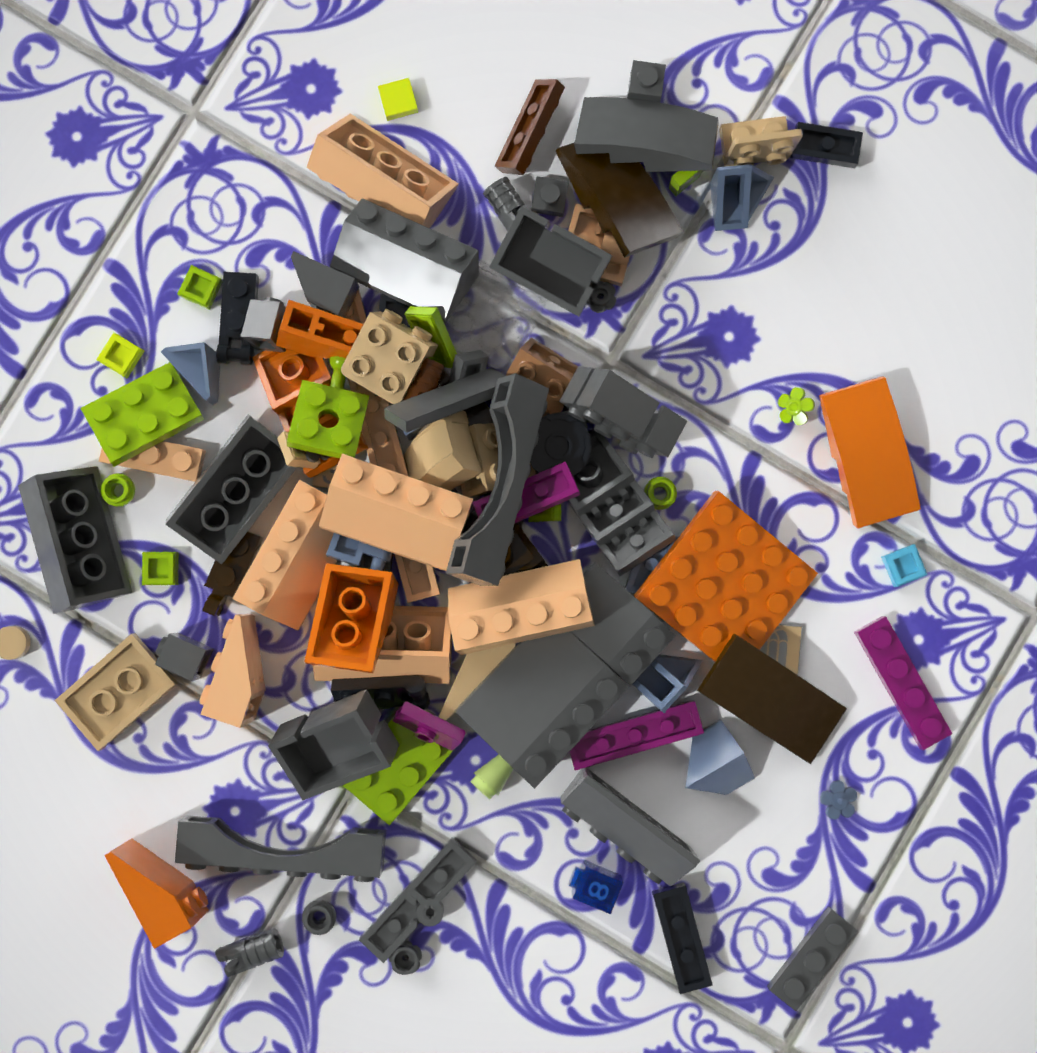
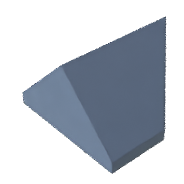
(737, 194)
(198, 366)
(666, 679)
(717, 762)

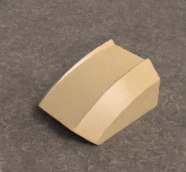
(443, 453)

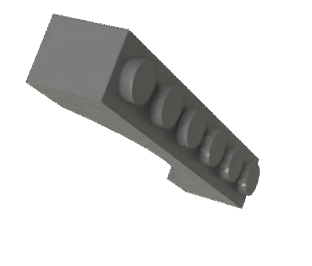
(517, 414)
(213, 843)

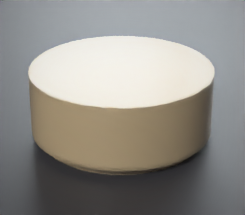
(14, 642)

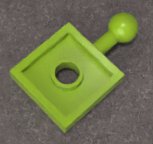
(320, 399)

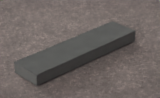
(443, 401)

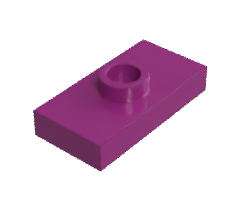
(428, 726)

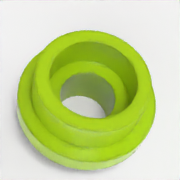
(667, 485)
(108, 487)

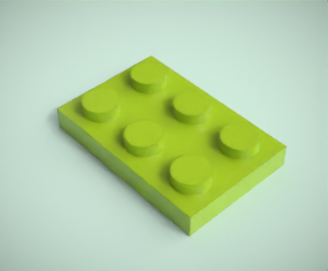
(142, 414)
(394, 787)

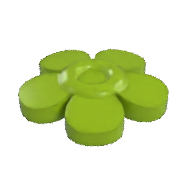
(795, 406)

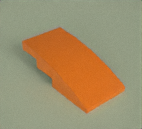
(282, 378)
(870, 452)

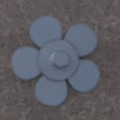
(838, 800)

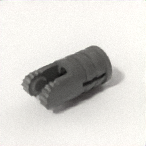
(504, 200)
(251, 951)

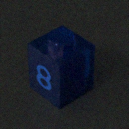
(595, 886)

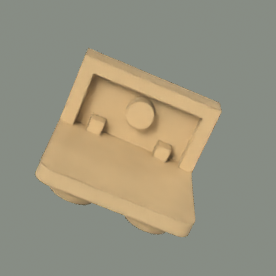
(387, 355)

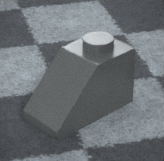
(325, 286)

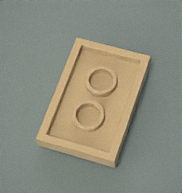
(116, 692)

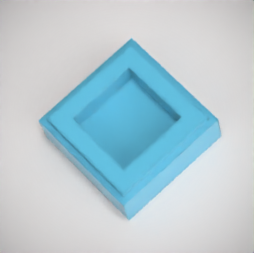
(904, 565)

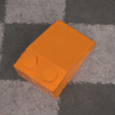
(351, 618)
(158, 893)

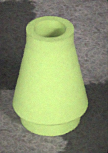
(492, 776)

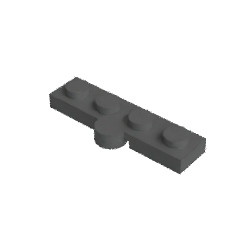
(418, 901)

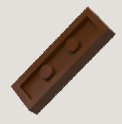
(529, 126)

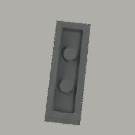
(812, 958)

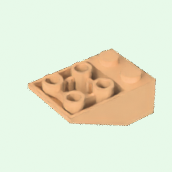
(238, 675)

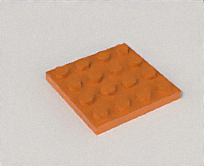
(725, 579)

